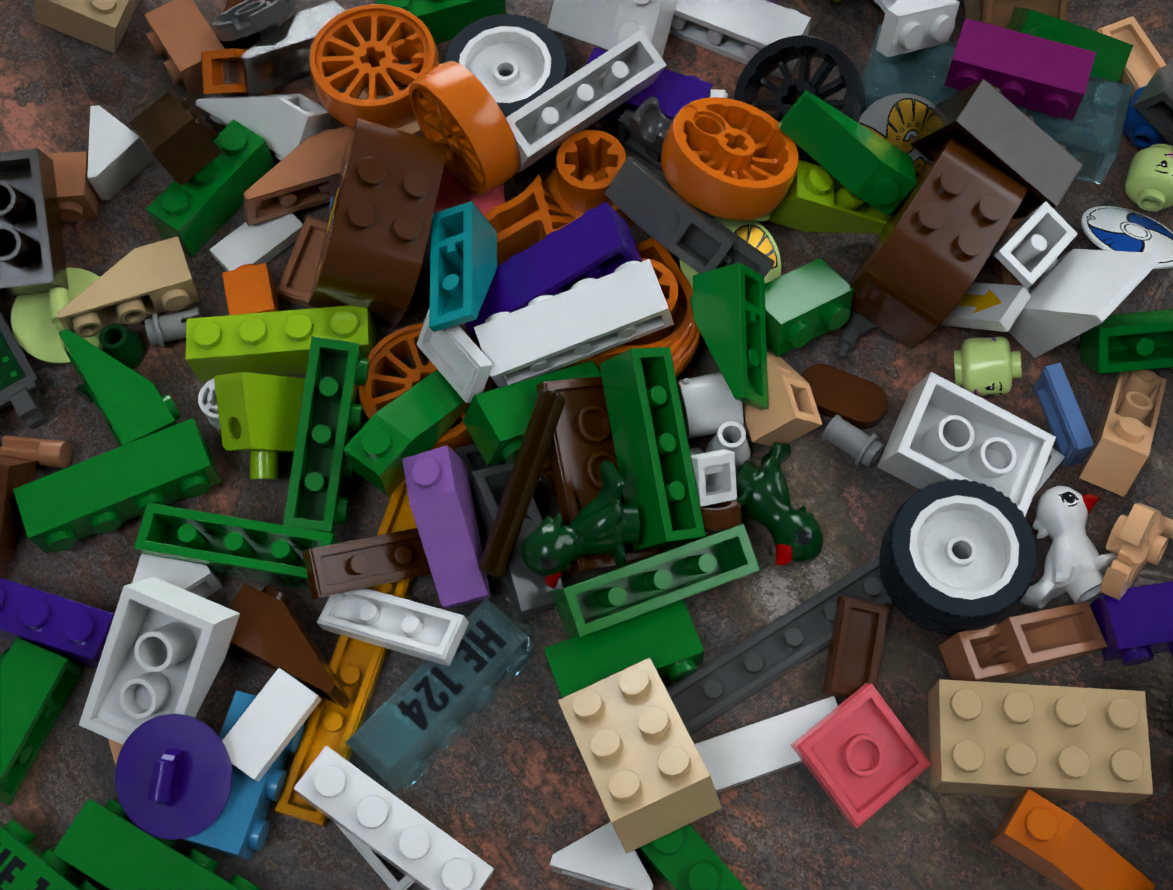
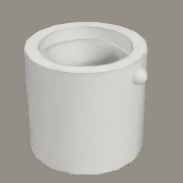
(707, 404)

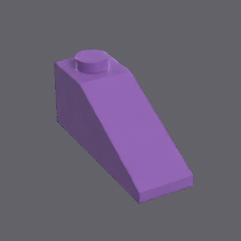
(447, 524)

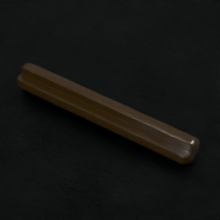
(521, 483)

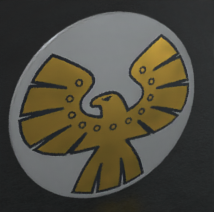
(898, 121)

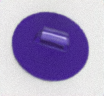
(173, 776)

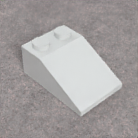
(613, 21)
(1078, 295)
(962, 436)
(156, 657)

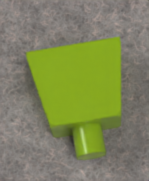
(259, 417)

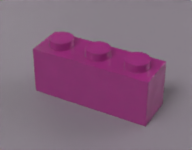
(1024, 67)

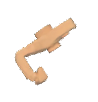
(1136, 541)

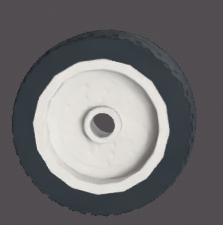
(511, 58)
(957, 556)

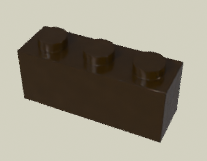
(177, 136)

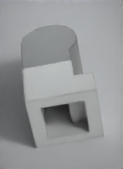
(714, 475)

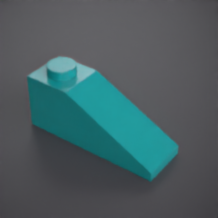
(460, 265)

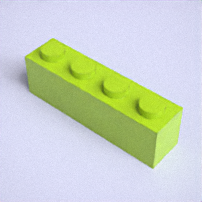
(271, 340)

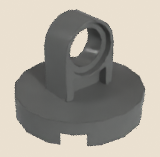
(251, 20)

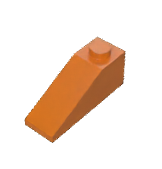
(1063, 848)

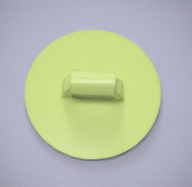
(37, 322)

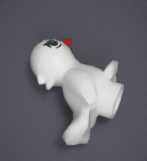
(1072, 559)

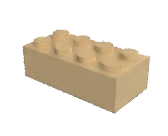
(1039, 739)

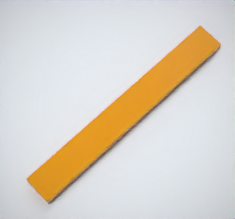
(358, 670)

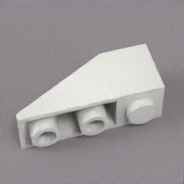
(277, 118)

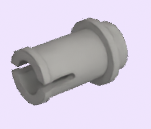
(169, 327)
(853, 441)

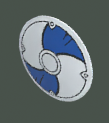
(1129, 231)

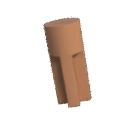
(43, 451)

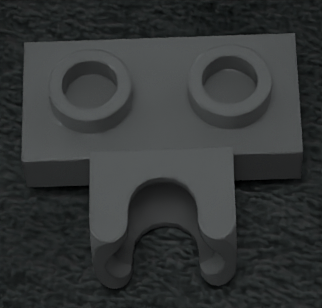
(644, 131)

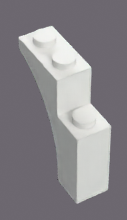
(915, 24)

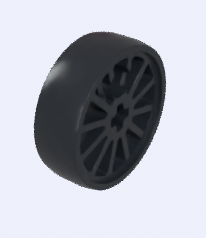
(803, 47)

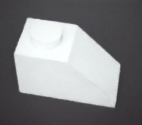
(1034, 244)

